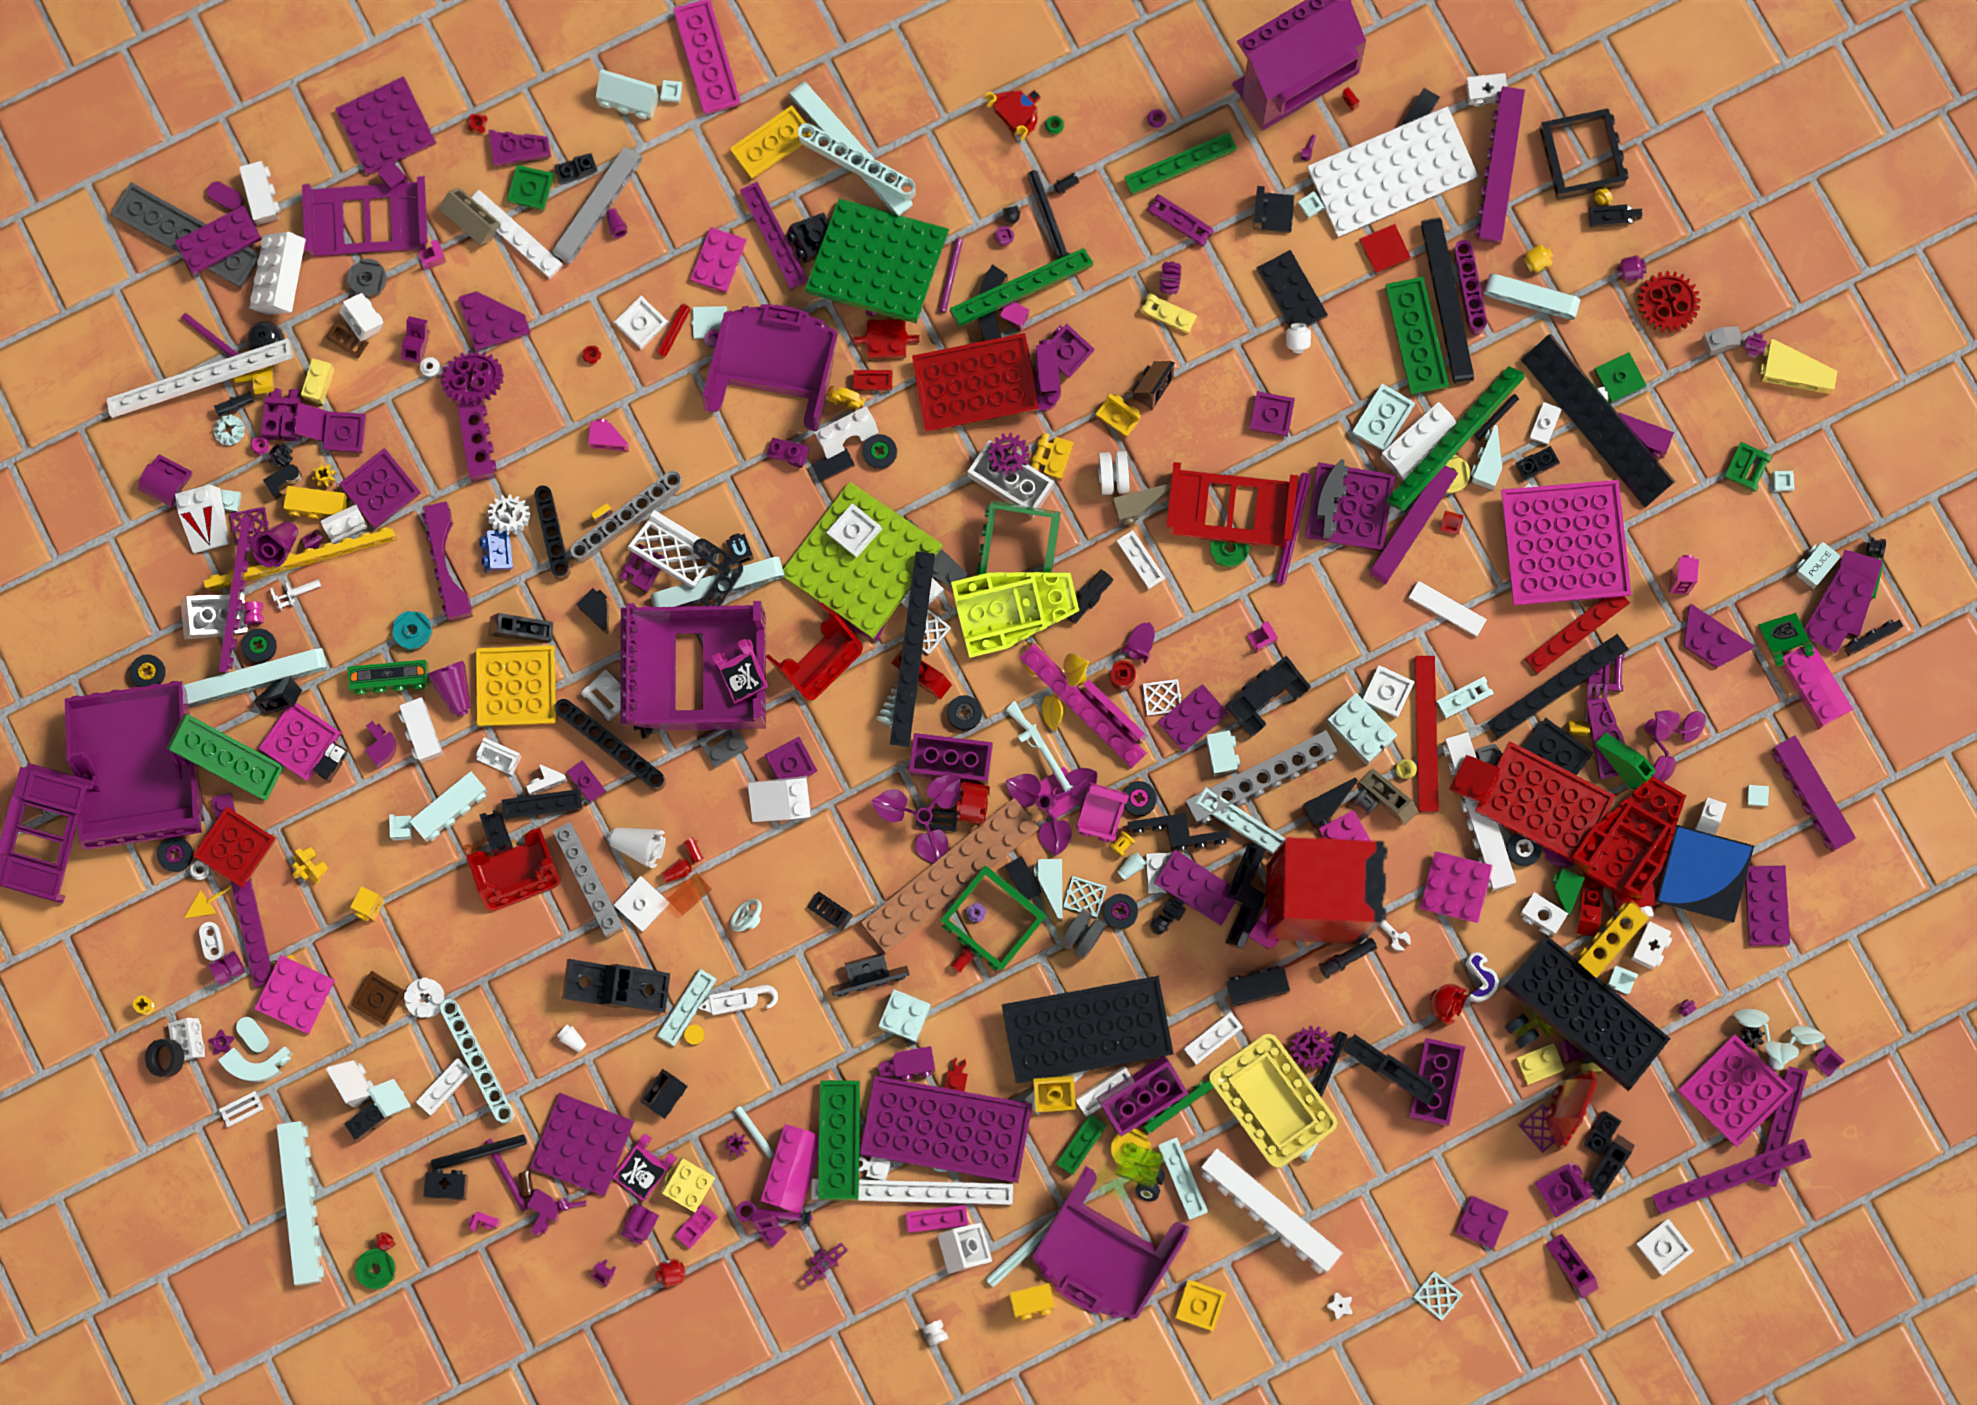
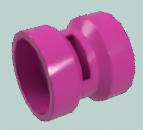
(253, 613)

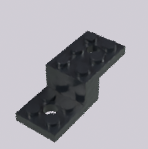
(616, 985)

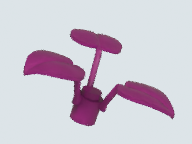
(1661, 729)
(1025, 789)
(944, 791)

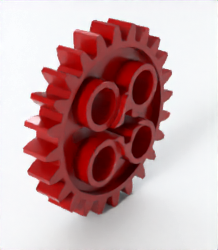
(1651, 306)

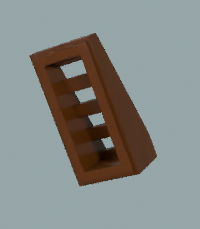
(336, 326)

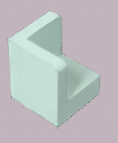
(400, 827)
(1621, 980)

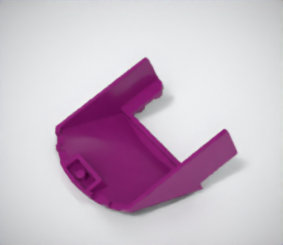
(773, 352)
(1101, 1261)

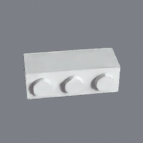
(260, 193)
(420, 730)

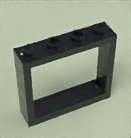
(1566, 192)

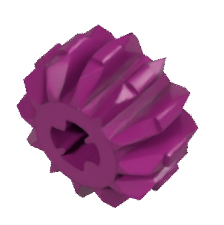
(1170, 277)

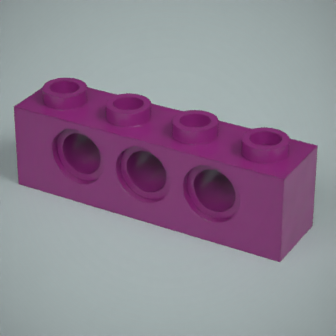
(477, 470)

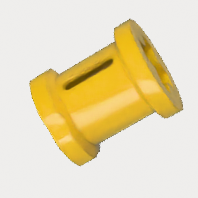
(1120, 849)
(146, 1010)

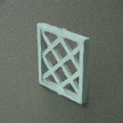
(1089, 883)
(1447, 1285)

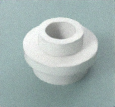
(430, 372)
(193, 870)

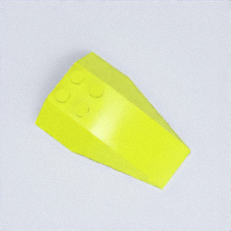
(1010, 607)

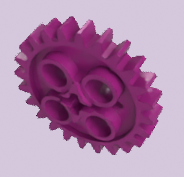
(484, 381)

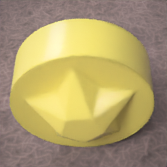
(1406, 769)

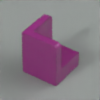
(391, 174)
(1827, 1060)

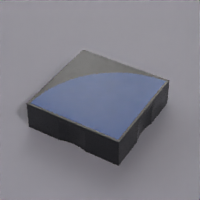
(1704, 873)

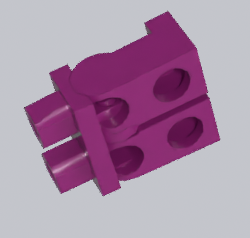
(279, 415)

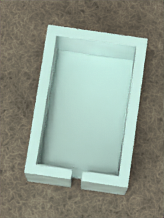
(1361, 729)

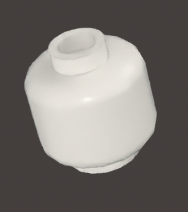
(1298, 338)

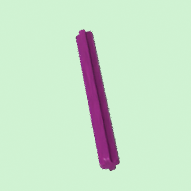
(1288, 551)

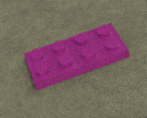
(218, 240)
(1838, 609)
(1195, 887)
(1767, 906)

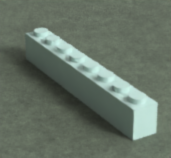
(299, 1203)

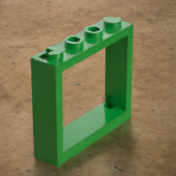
(987, 531)
(965, 939)

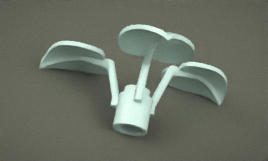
(1778, 1052)

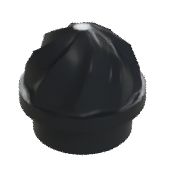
(1011, 214)
(1159, 924)

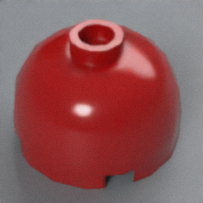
(1447, 1002)

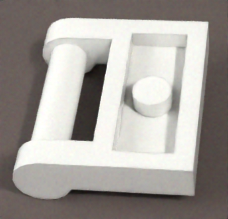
(610, 689)

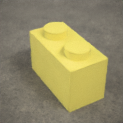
(317, 381)

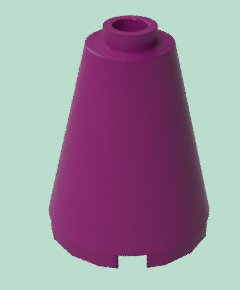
(274, 544)
(452, 687)

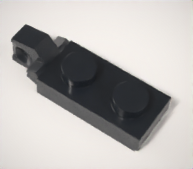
(1612, 215)

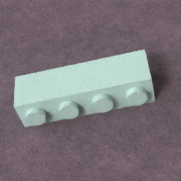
(449, 806)

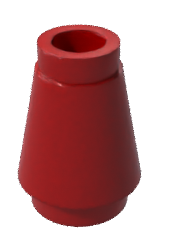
(677, 870)

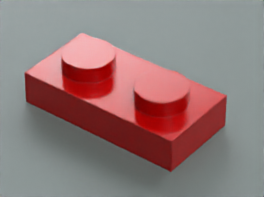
(873, 380)

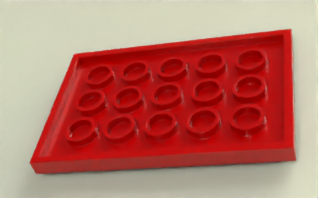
(975, 382)
(1544, 802)

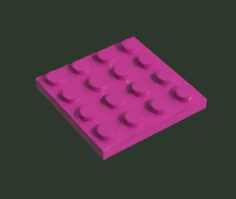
(1735, 1091)

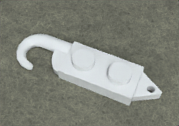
(738, 1000)

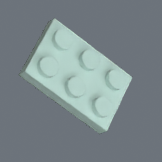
(1383, 418)

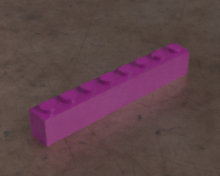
(1501, 164)

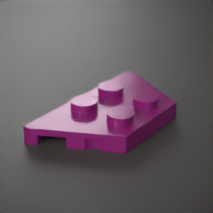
(1712, 639)

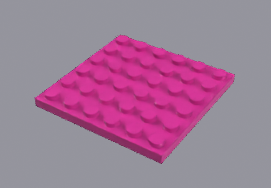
(1566, 542)

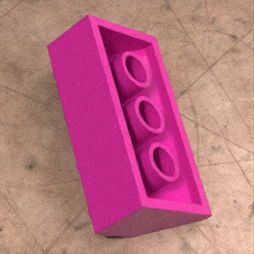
(1816, 686)
(792, 1169)

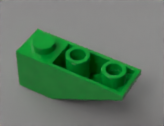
(1626, 761)

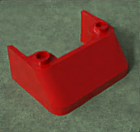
(824, 661)

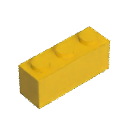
(313, 502)

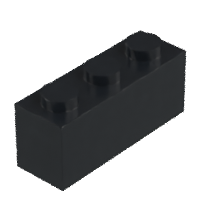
(1257, 986)

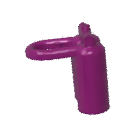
(639, 1224)

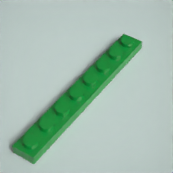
(1021, 287)

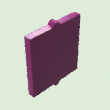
(309, 422)

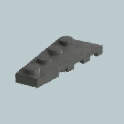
(945, 568)

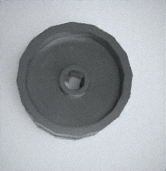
(1080, 932)

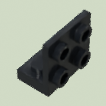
(1273, 211)

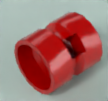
(1123, 675)

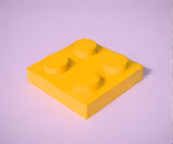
(1200, 1305)

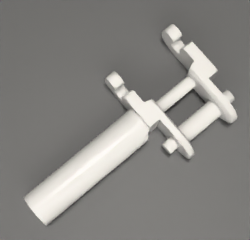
(294, 592)

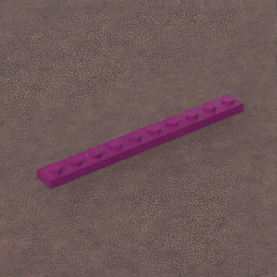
(248, 915)

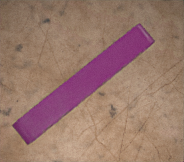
(1412, 525)

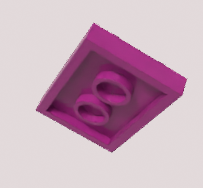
(1193, 718)

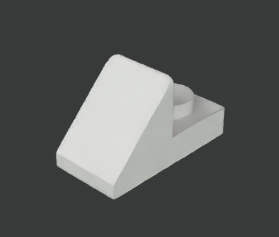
(551, 780)

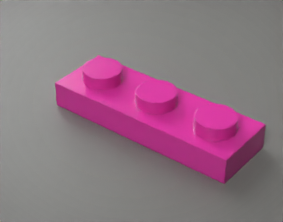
(937, 1219)

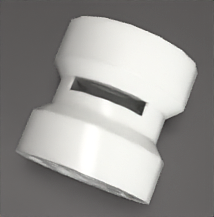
(935, 1332)

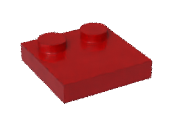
(1475, 779)

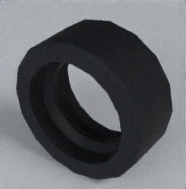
(152, 1054)

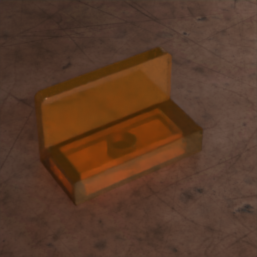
(689, 894)

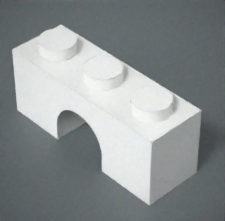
(833, 436)

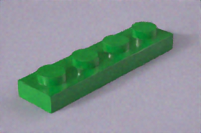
(1168, 1113)

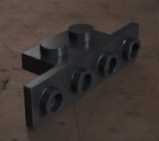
(868, 972)

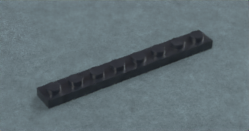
(1558, 686)

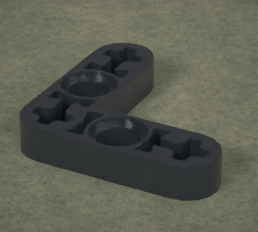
(724, 567)

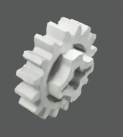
(509, 515)

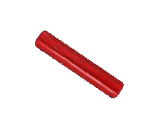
(673, 330)

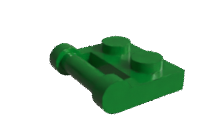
(1742, 463)

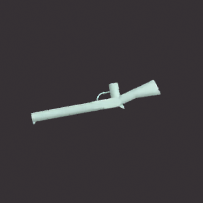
(1032, 732)

